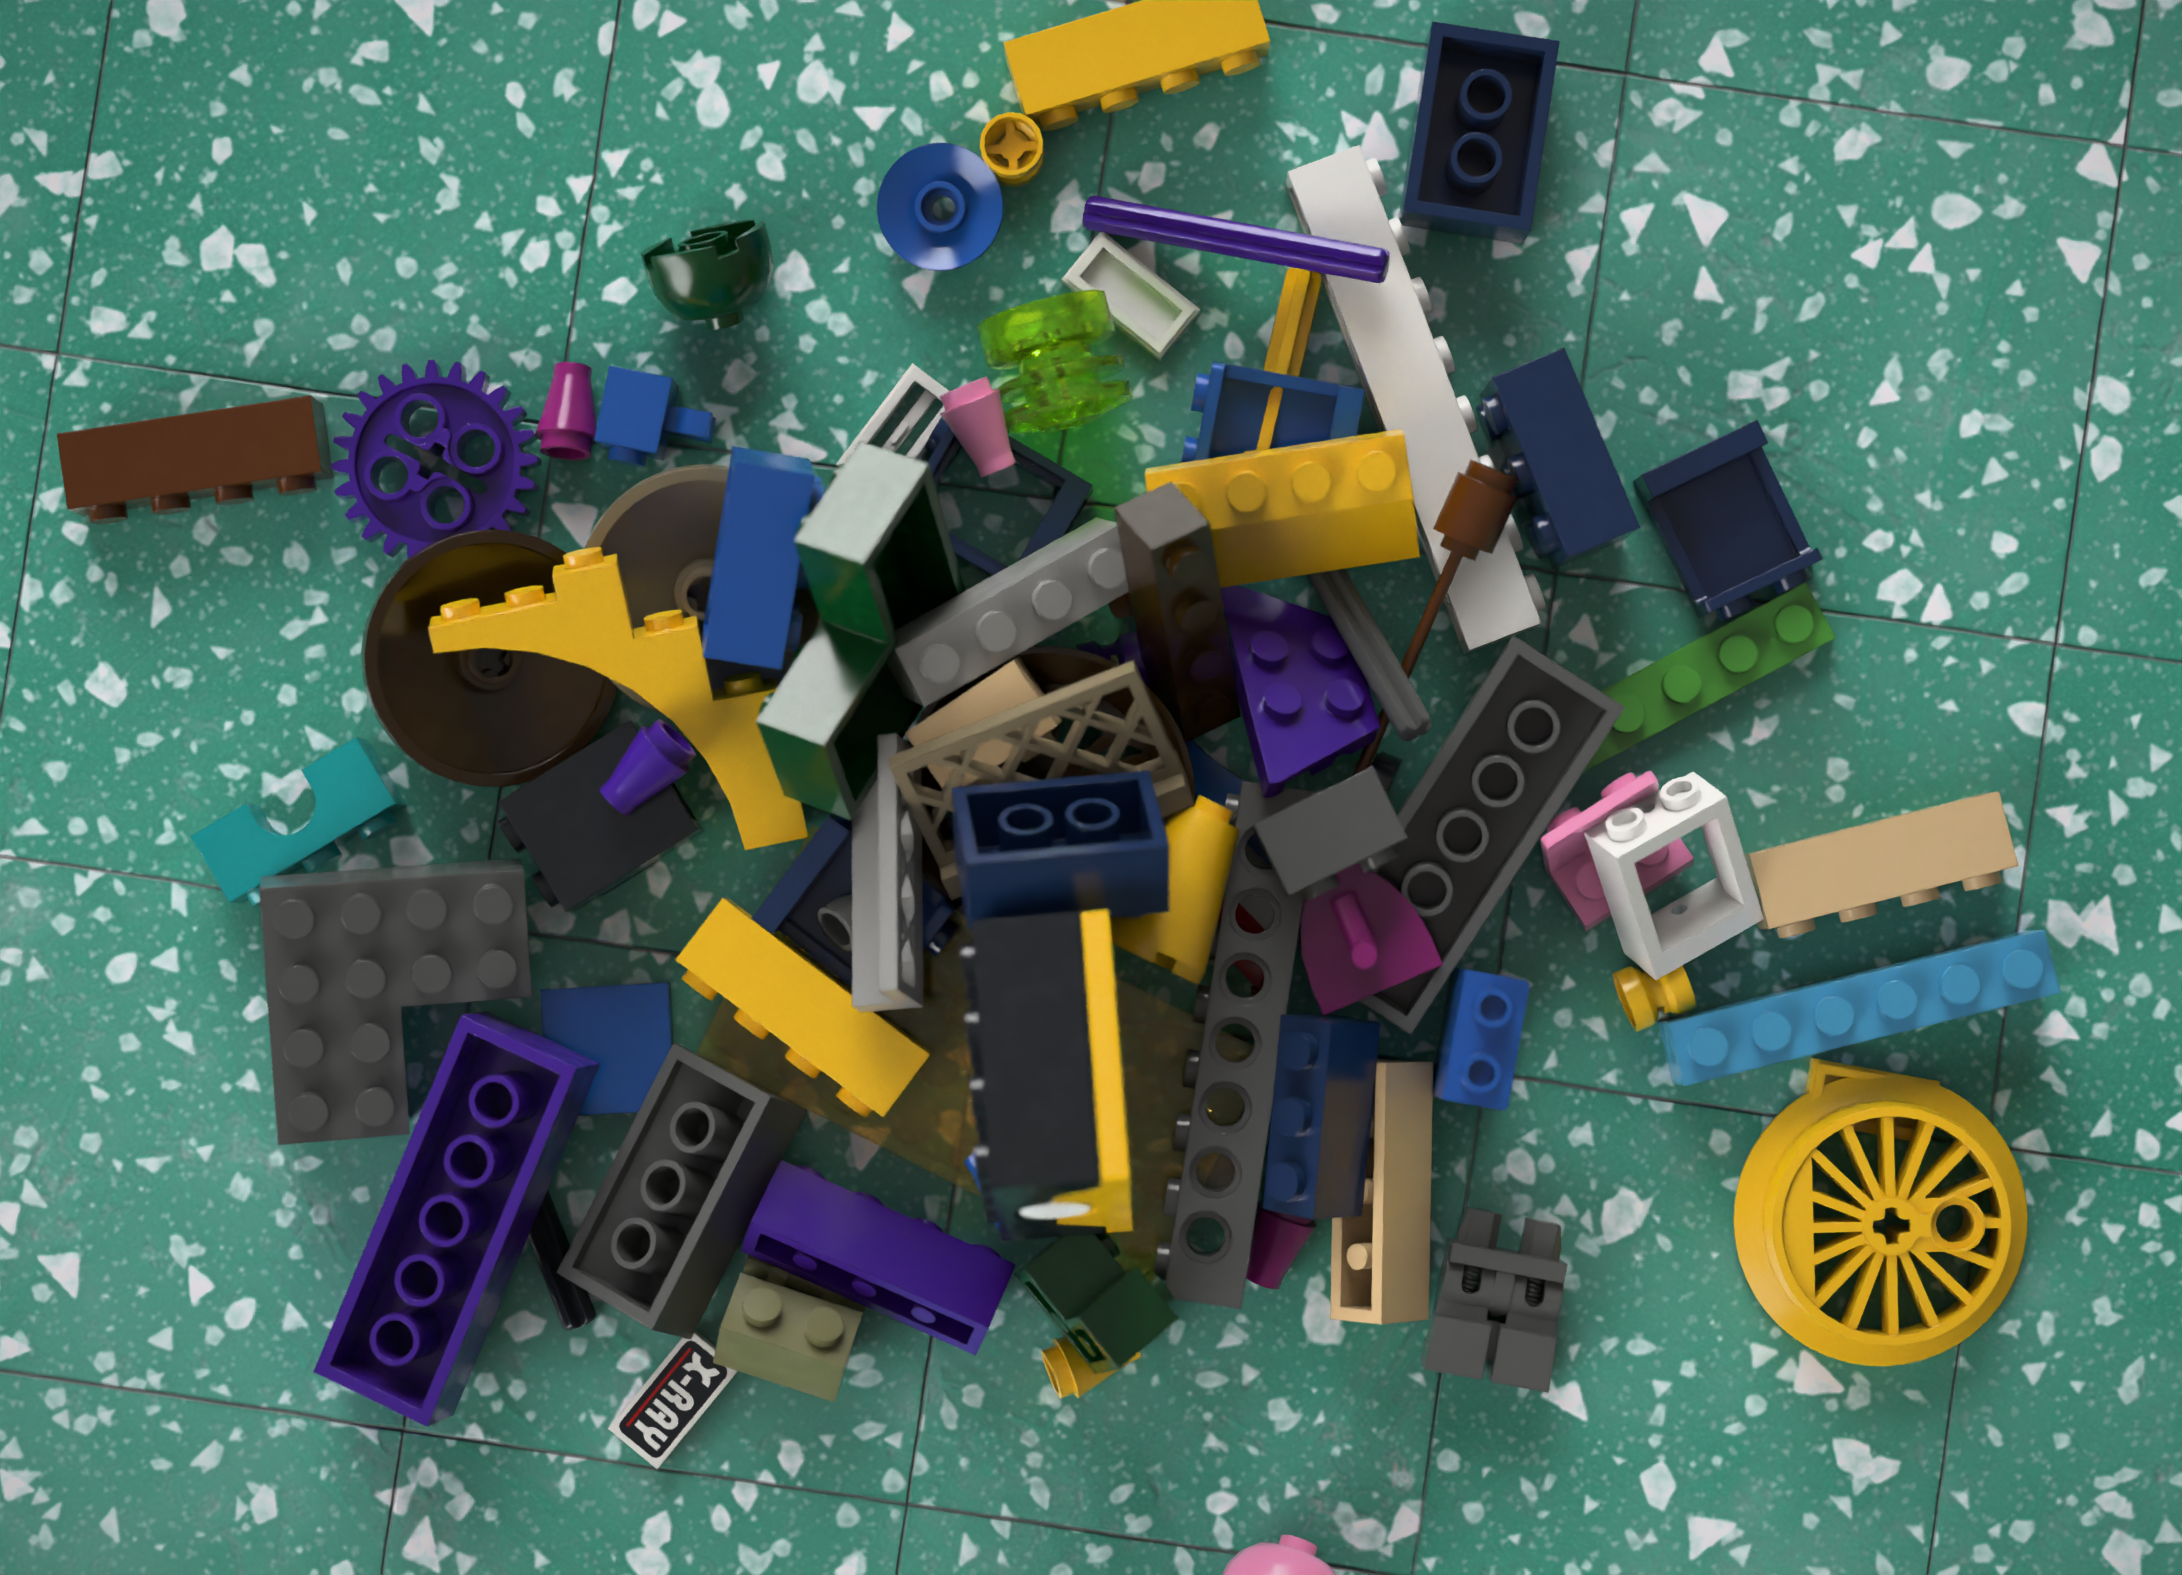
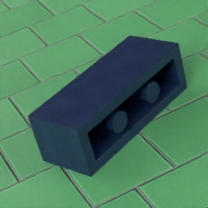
(1321, 1116)

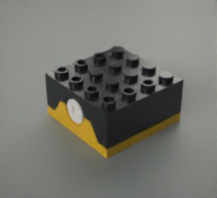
(1047, 1076)

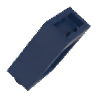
(1057, 522)

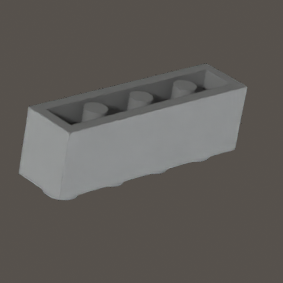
(1009, 612)

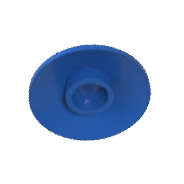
(917, 184)

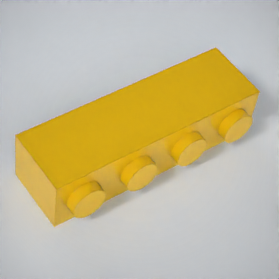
(1130, 52)
(803, 1007)

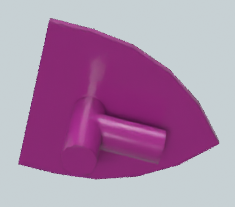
(1362, 940)

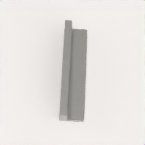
(887, 893)

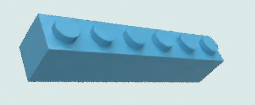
(1858, 1007)

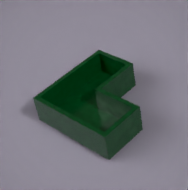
(873, 563)

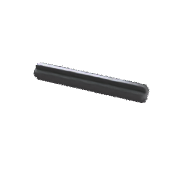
(1372, 653)

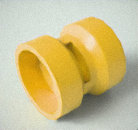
(1011, 137)
(1645, 996)

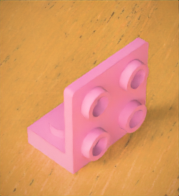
(1571, 863)

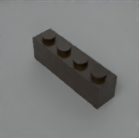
(1178, 608)

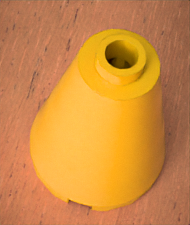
(1199, 870)

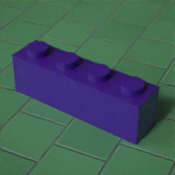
(878, 1256)

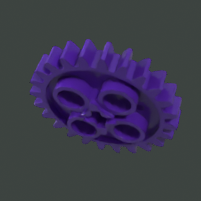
(463, 415)

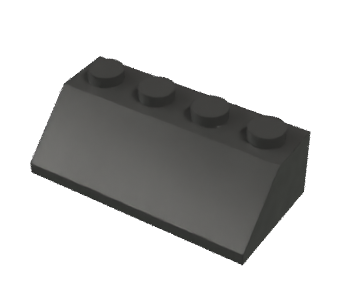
(681, 1193)

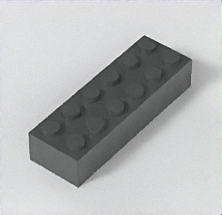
(1488, 806)

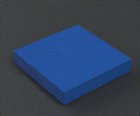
(621, 1029)

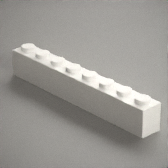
(1410, 389)

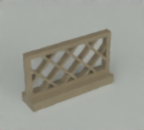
(1166, 771)

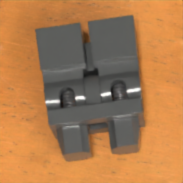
(1524, 1341)

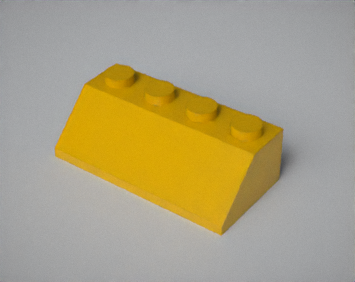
(1302, 506)

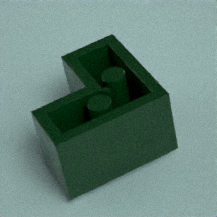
(1095, 1302)

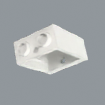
(1698, 919)

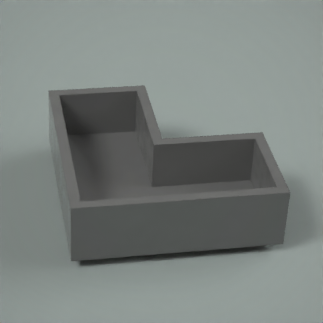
(354, 952)

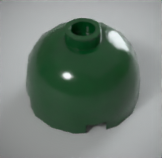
(712, 272)

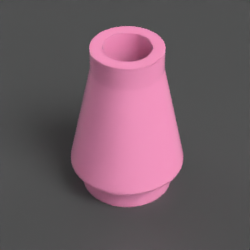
(979, 424)

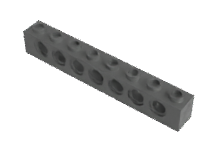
(1221, 1274)

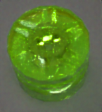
(1054, 360)

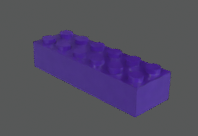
(456, 1217)

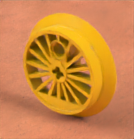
(1778, 1227)

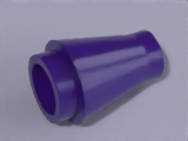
(649, 765)

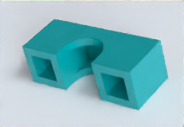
(350, 799)

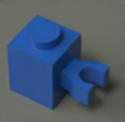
(641, 414)

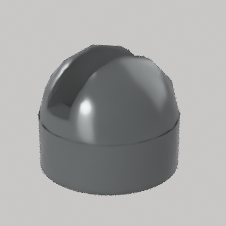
(836, 921)

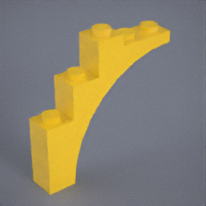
(661, 662)

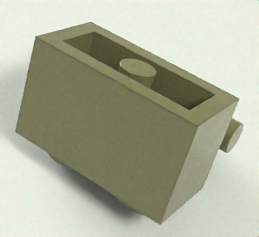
(786, 1332)

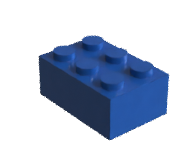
(756, 559)

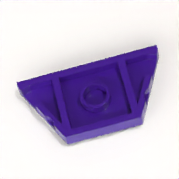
(1295, 687)

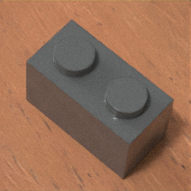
(1331, 833)

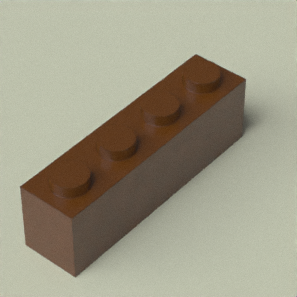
(195, 458)

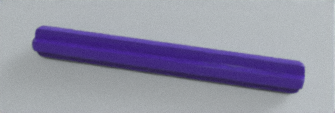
(1236, 239)

